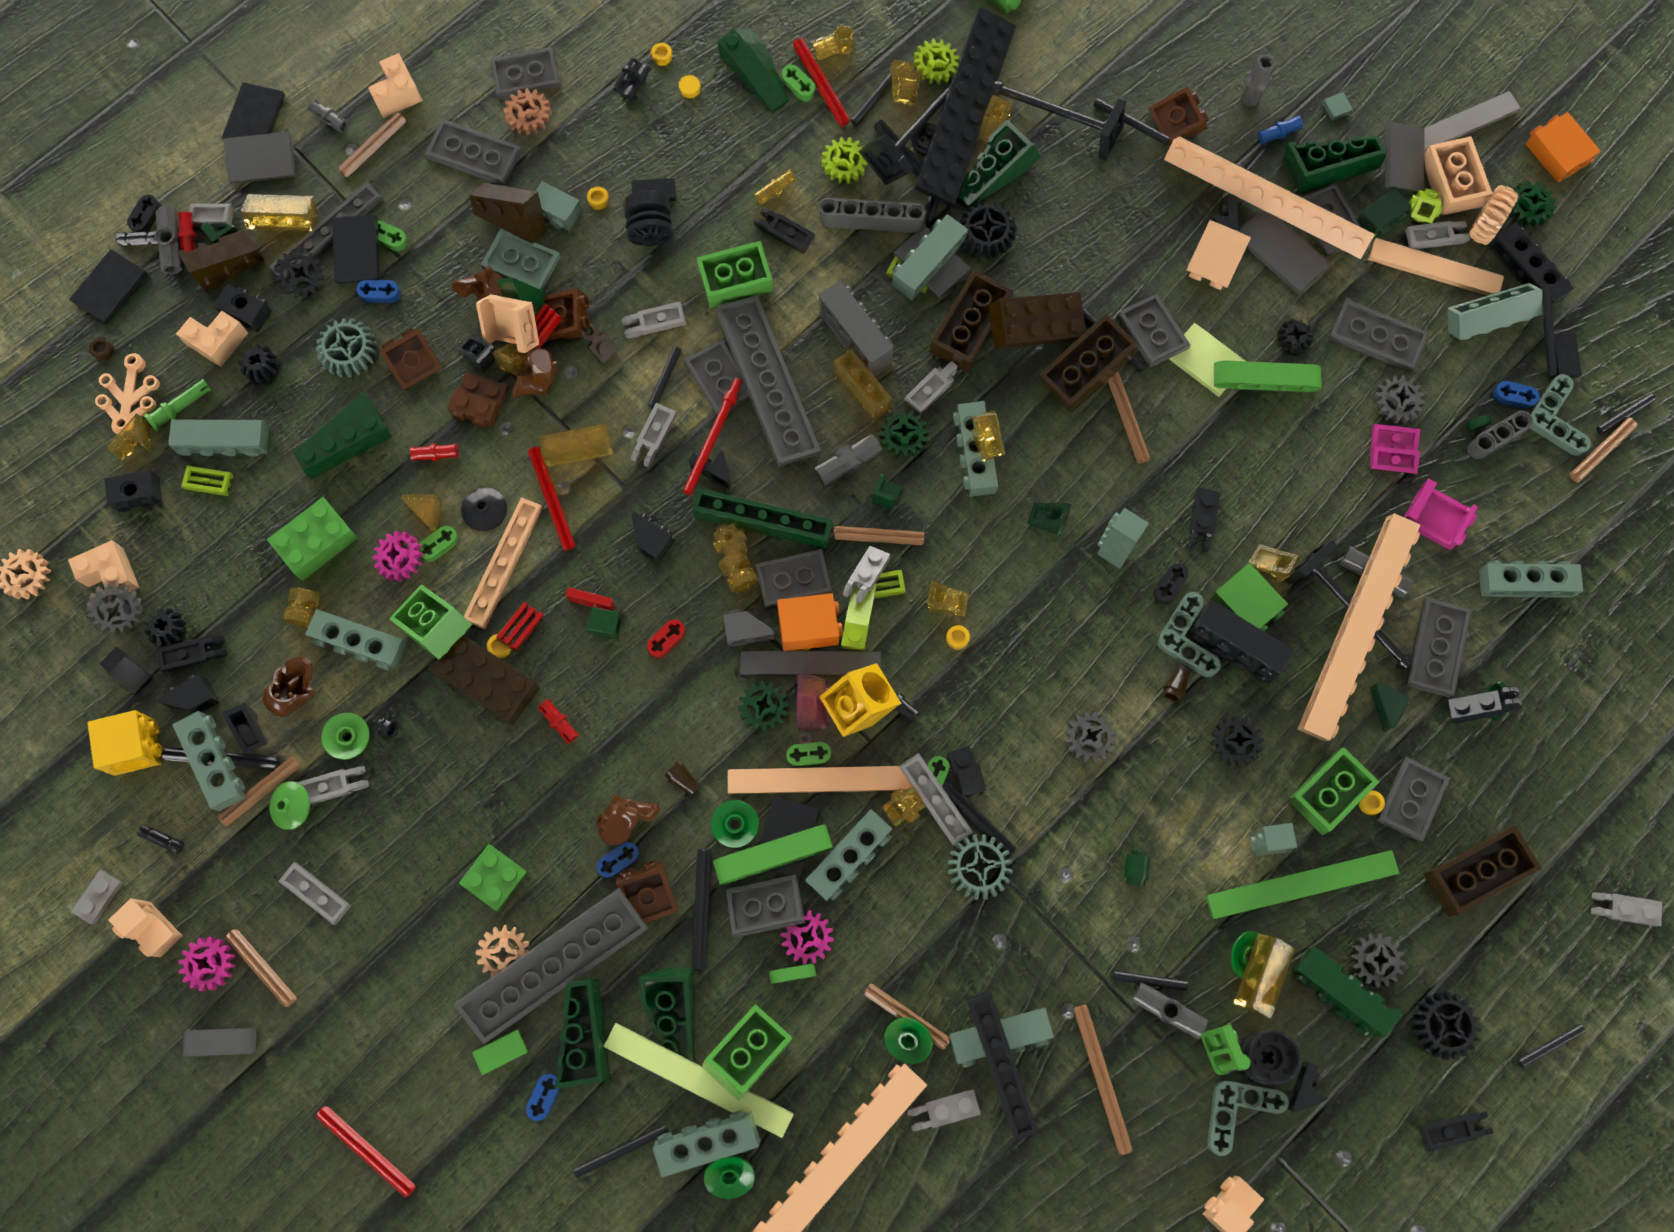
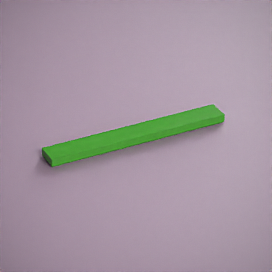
(1302, 884)

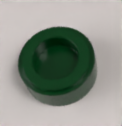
(1479, 422)

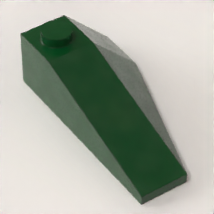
(753, 65)
(1002, 161)
(670, 1006)

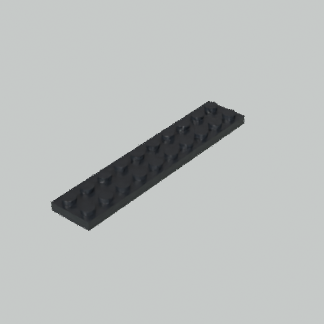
(965, 107)

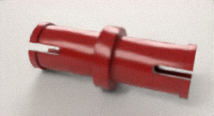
(186, 231)
(434, 452)
(558, 721)

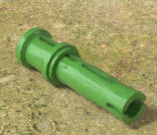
(169, 410)

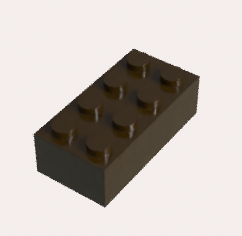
(1037, 320)
(968, 322)
(1088, 363)
(486, 679)
(1482, 871)

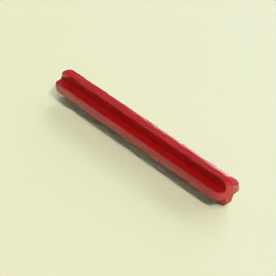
(821, 82)
(551, 498)
(365, 1151)

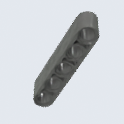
(856, 215)

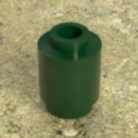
(1137, 868)

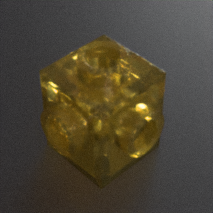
(729, 539)
(904, 806)

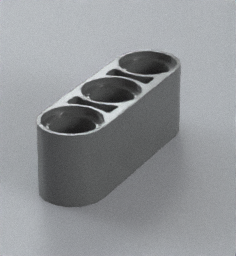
(1507, 428)
(219, 1042)

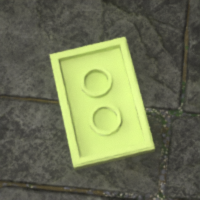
(1202, 355)

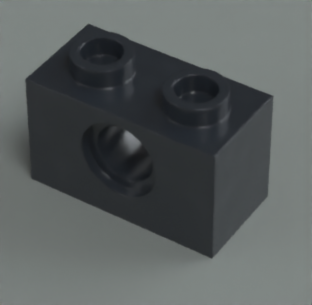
(251, 316)
(120, 489)

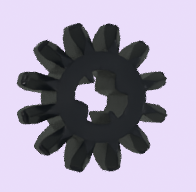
(258, 363)
(159, 622)

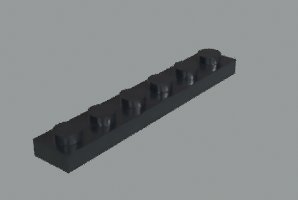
(1002, 1065)

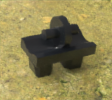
(631, 79)

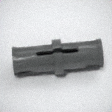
(328, 116)

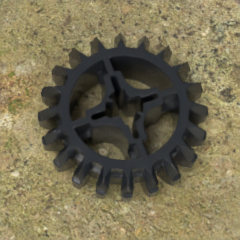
(998, 223)
(1459, 1012)

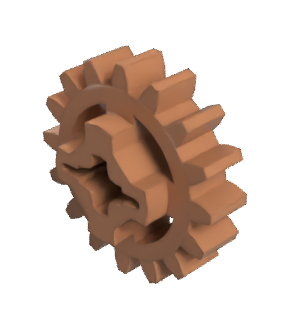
(527, 111)

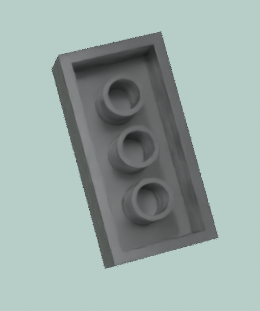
(855, 328)

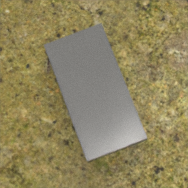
(215, 214)

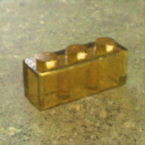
(279, 212)
(862, 385)
(575, 445)
(1264, 975)

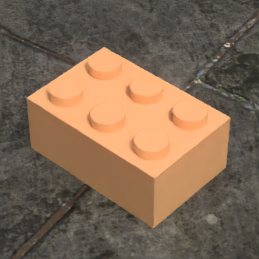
(1457, 175)

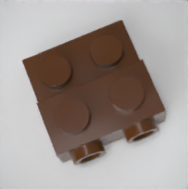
(1179, 115)
(572, 308)
(410, 358)
(478, 400)
(648, 891)

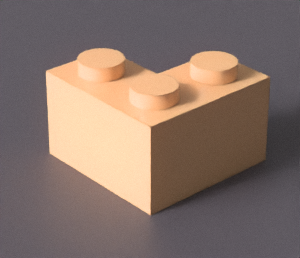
(397, 90)
(217, 340)
(104, 564)
(146, 925)
(1233, 1206)

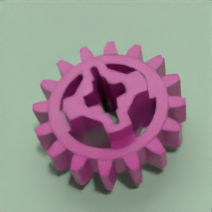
(398, 556)
(817, 942)
(200, 971)

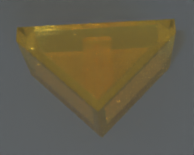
(510, 359)
(426, 507)

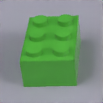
(735, 274)
(312, 539)
(430, 621)
(1333, 791)
(747, 1052)

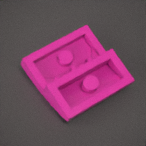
(1394, 448)

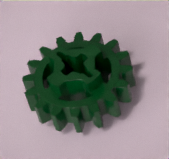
(1531, 202)
(893, 434)
(774, 710)

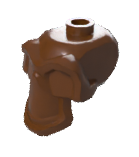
(480, 284)
(538, 374)
(289, 687)
(621, 817)

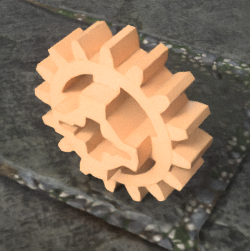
(24, 583)
(491, 952)

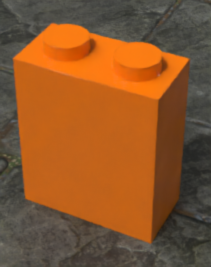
(1562, 146)
(809, 622)

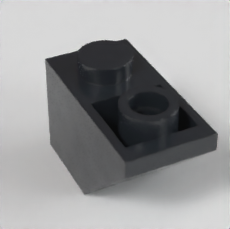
(650, 538)
(191, 696)

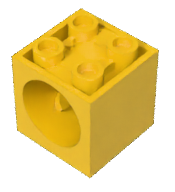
(859, 699)
(124, 743)

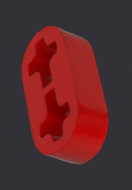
(662, 635)

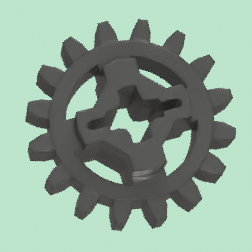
(1407, 398)
(119, 617)
(1086, 729)
(1379, 951)

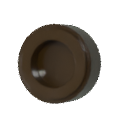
(101, 348)

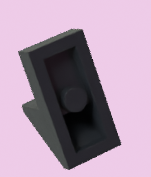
(1228, 214)
(478, 352)
(715, 471)
(126, 670)
(244, 727)
(966, 771)
(1302, 1095)

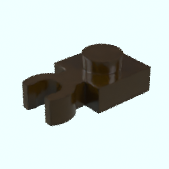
(600, 345)

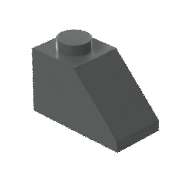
(745, 629)

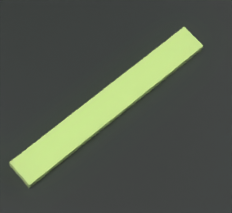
(695, 1078)

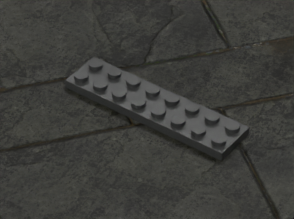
(767, 381)
(551, 966)

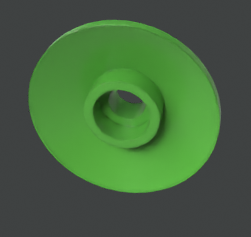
(334, 736)
(289, 805)

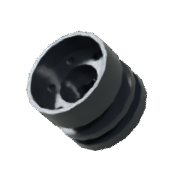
(648, 218)
(1281, 1057)

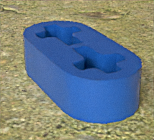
(378, 292)
(1515, 395)
(614, 856)
(536, 1096)

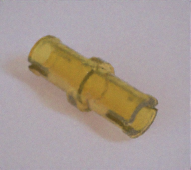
(775, 186)

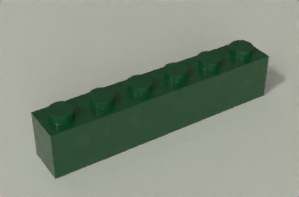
(763, 518)

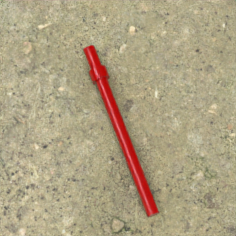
(728, 401)

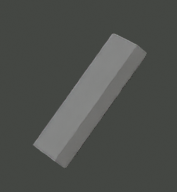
(314, 893)

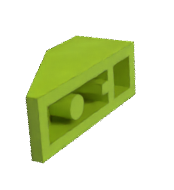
(857, 621)

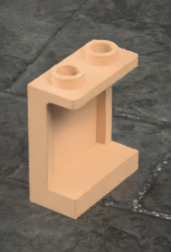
(1217, 255)
(508, 321)

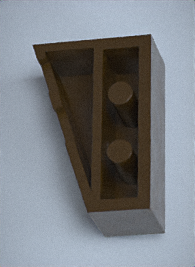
(510, 209)
(222, 260)

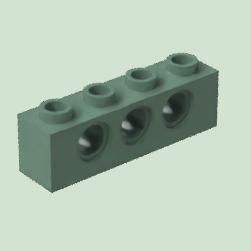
(975, 483)
(1495, 585)
(324, 624)
(189, 732)
(869, 824)
(672, 1161)

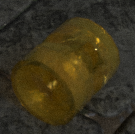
(738, 573)
(301, 606)

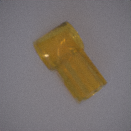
(832, 43)

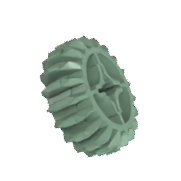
(333, 347)
(959, 870)

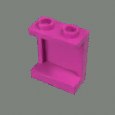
(1440, 516)

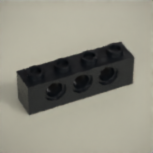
(1519, 262)

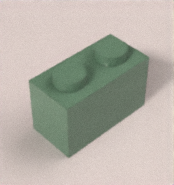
(558, 206)
(1273, 839)

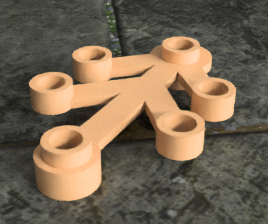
(128, 397)

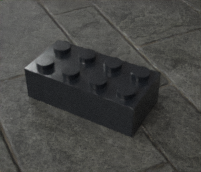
(1240, 642)

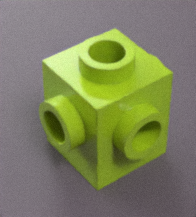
(1429, 212)

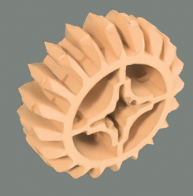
(1493, 215)

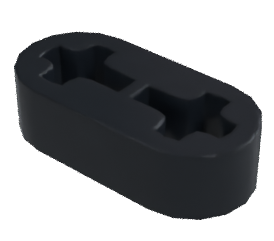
(143, 214)
(1166, 580)

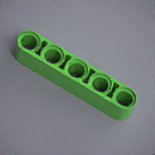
(1267, 376)
(772, 854)

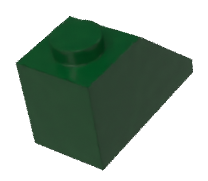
(522, 291)

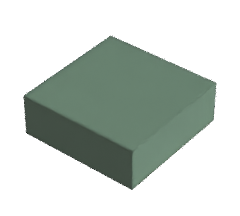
(1337, 106)

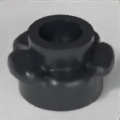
(387, 727)

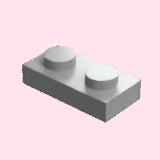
(97, 897)

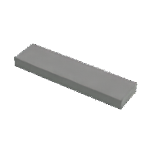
(935, 799)

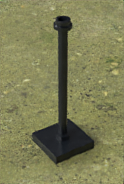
(1109, 129)
(886, 157)
(1313, 565)

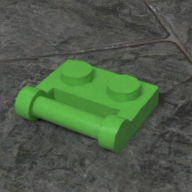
(1223, 1041)

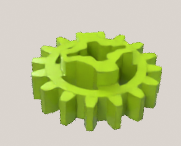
(939, 61)
(844, 161)

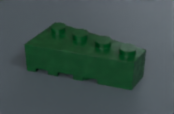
(1332, 161)
(343, 437)
(1345, 994)
(583, 1037)

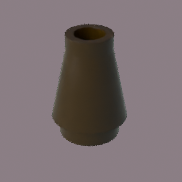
(1176, 686)
(681, 778)

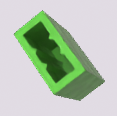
(1251, 598)

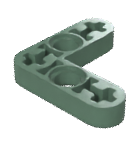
(1548, 415)
(1178, 636)
(1238, 1099)

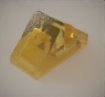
(904, 82)
(996, 114)
(134, 433)
(988, 435)
(1274, 561)
(946, 599)

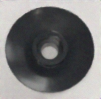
(490, 516)

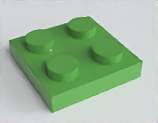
(493, 877)

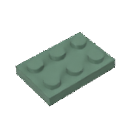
(521, 260)

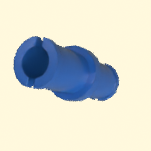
(1280, 130)

